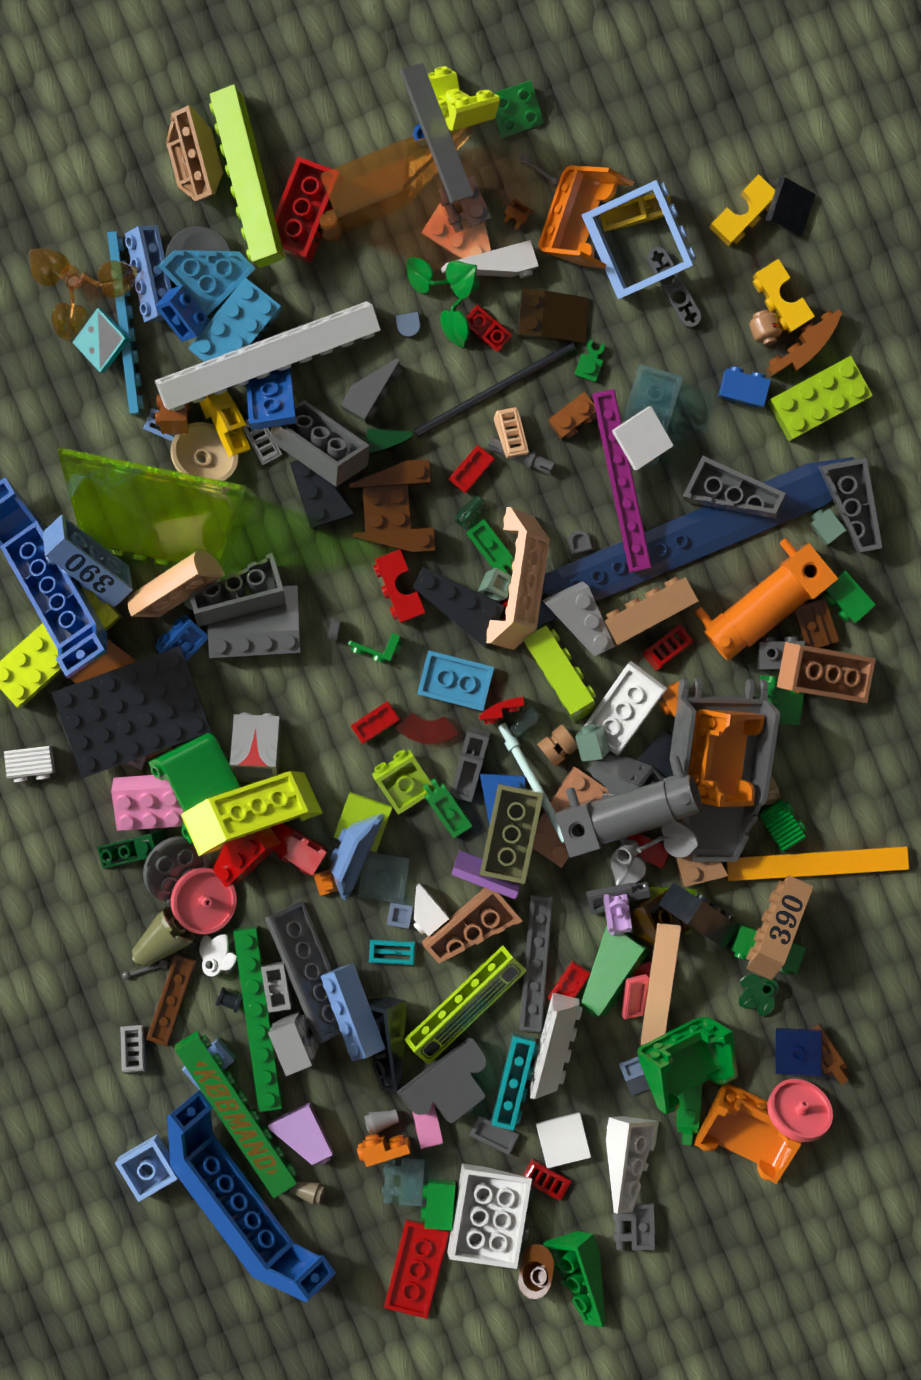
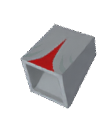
(255, 747)

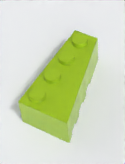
(560, 673)

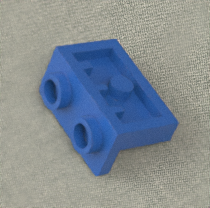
(183, 634)

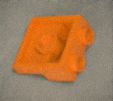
(377, 1150)

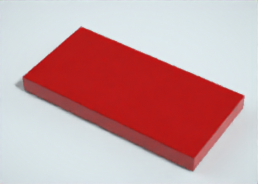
(416, 1269)

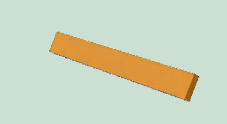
(818, 863)

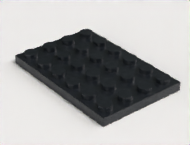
(131, 712)

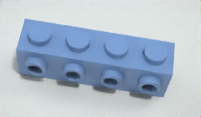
(151, 282)
(352, 1012)

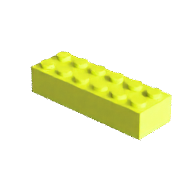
(34, 660)

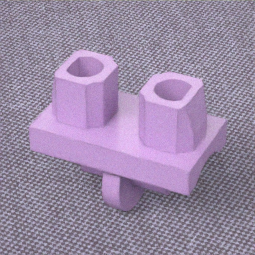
(617, 914)

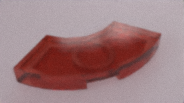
(426, 731)

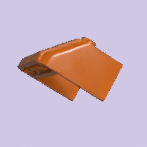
(577, 193)

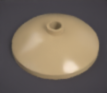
(204, 444)

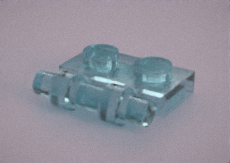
(411, 1181)

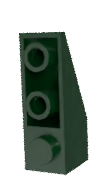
(130, 849)

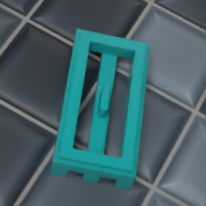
(411, 952)

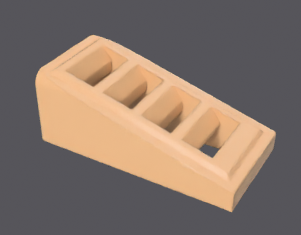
(510, 418)

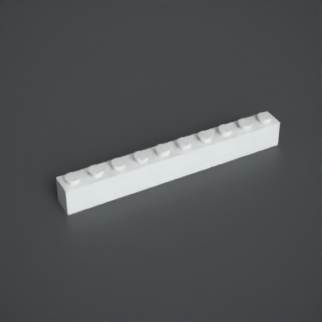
(267, 355)

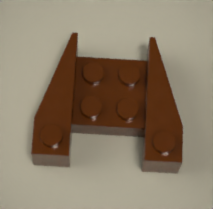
(389, 508)

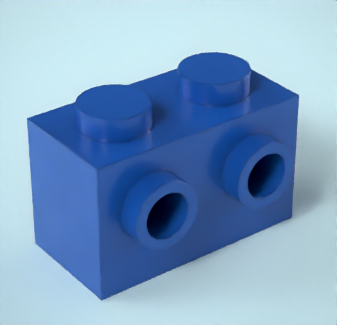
(182, 313)
(744, 388)

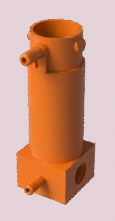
(768, 601)

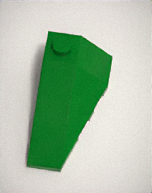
(579, 1264)

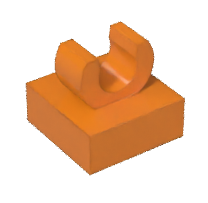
(325, 882)

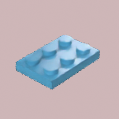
(455, 680)

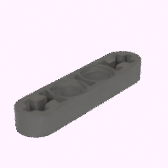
(677, 286)

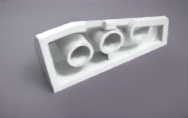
(627, 1150)

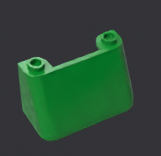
(195, 772)
(687, 1058)

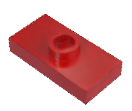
(471, 469)
(375, 722)
(571, 980)

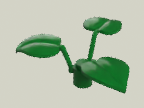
(462, 281)

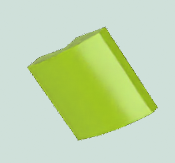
(361, 808)

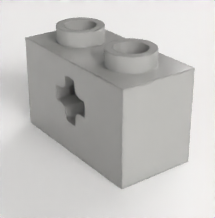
(276, 986)

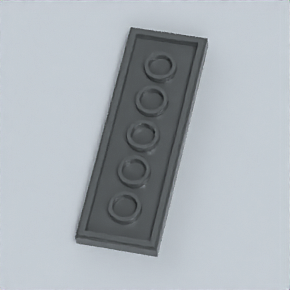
(305, 964)

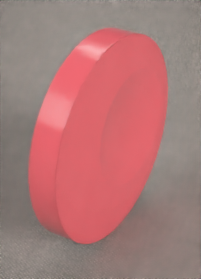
(202, 901)
(800, 1110)

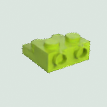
(402, 780)

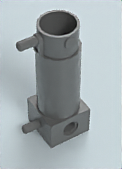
(628, 812)

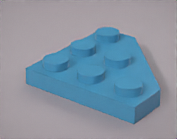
(207, 274)

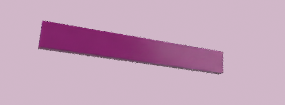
(622, 483)

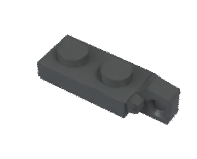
(633, 890)

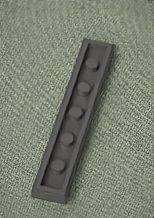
(436, 133)
(536, 963)

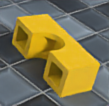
(730, 226)
(768, 282)

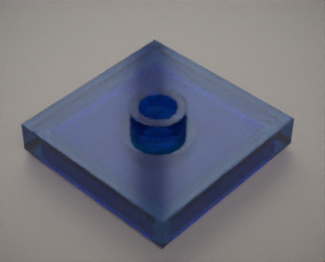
(799, 1051)

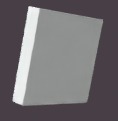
(642, 438)
(563, 1140)

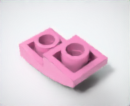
(428, 1129)

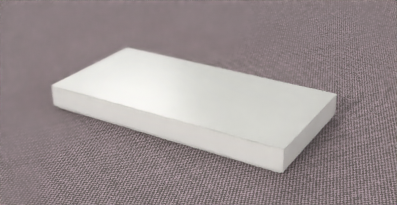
(626, 706)

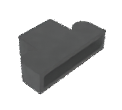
(448, 1083)

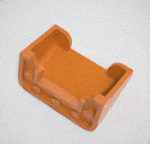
(720, 755)
(744, 1127)

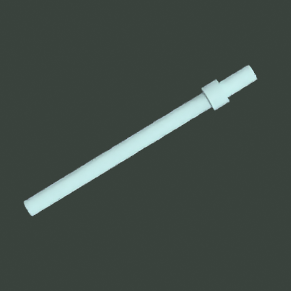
(514, 746)

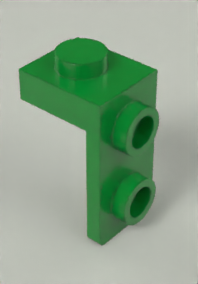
(392, 647)

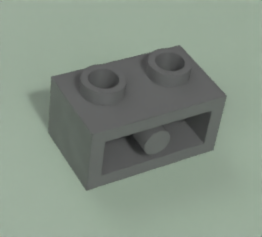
(771, 652)

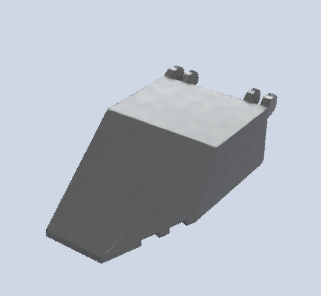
(725, 830)

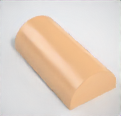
(175, 585)

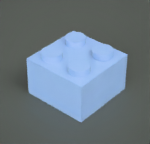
(146, 1168)

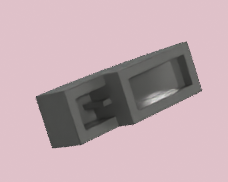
(470, 763)

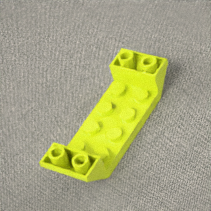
(457, 107)
(250, 810)

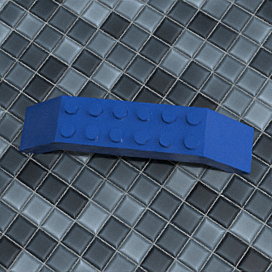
(53, 594)
(237, 1207)

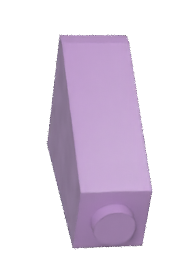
(303, 1134)

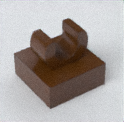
(517, 211)

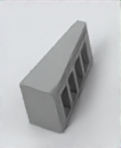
(269, 457)
(125, 1059)

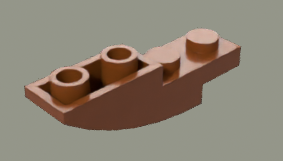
(812, 340)

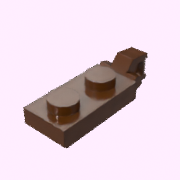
(832, 1060)

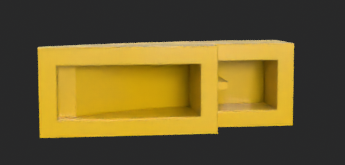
(632, 213)

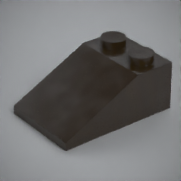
(552, 316)

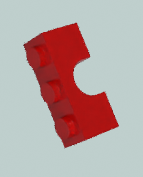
(390, 568)

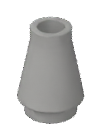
(380, 1120)

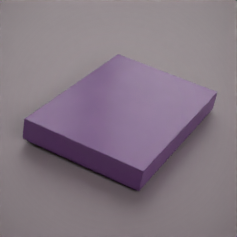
(468, 868)

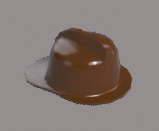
(536, 1272)

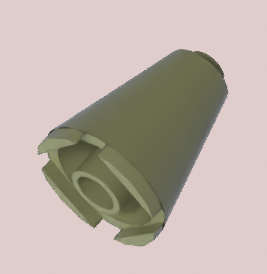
(161, 939)

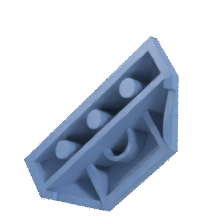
(352, 853)

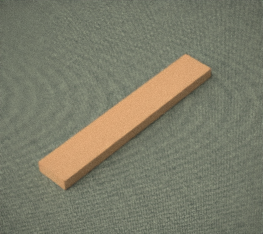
(660, 982)

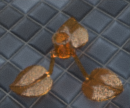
(50, 265)

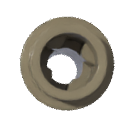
(309, 1192)

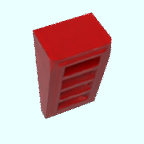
(654, 660)
(533, 1165)

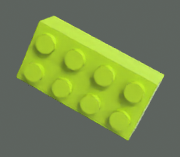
(819, 398)

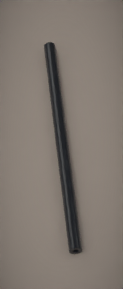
(493, 390)

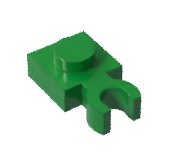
(589, 365)

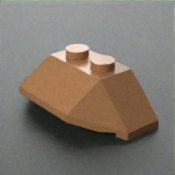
(193, 154)

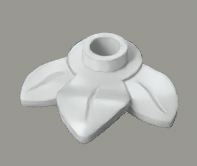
(217, 953)

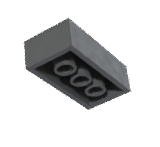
(322, 444)

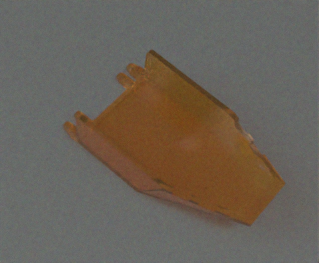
(379, 184)

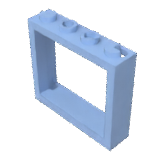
(678, 232)

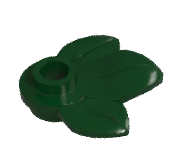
(755, 996)

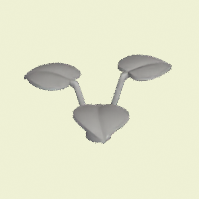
(629, 868)

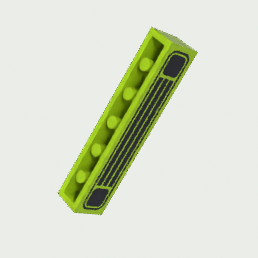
(465, 1005)

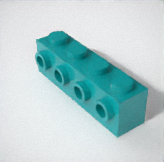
(513, 1081)

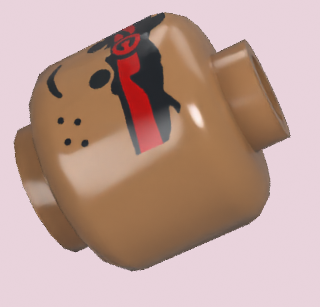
(765, 327)

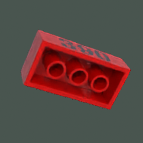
(300, 210)

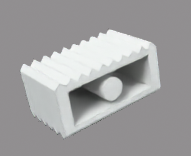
(29, 762)

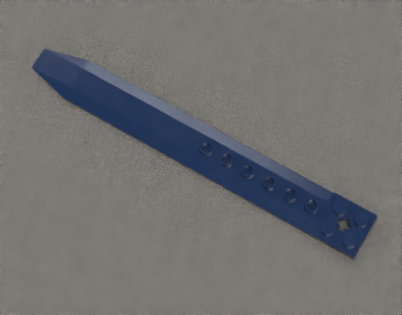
(688, 539)

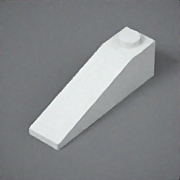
(504, 262)

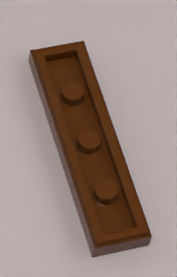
(171, 999)

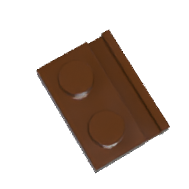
(816, 624)

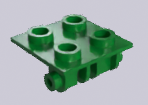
(517, 109)
(785, 701)

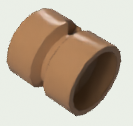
(564, 739)

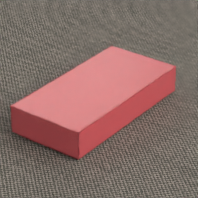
(635, 996)

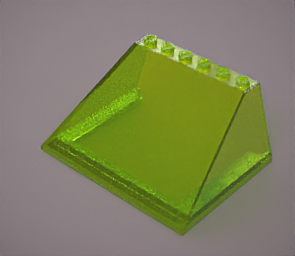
(153, 508)

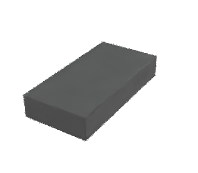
(497, 1137)

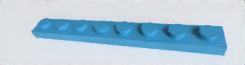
(124, 314)

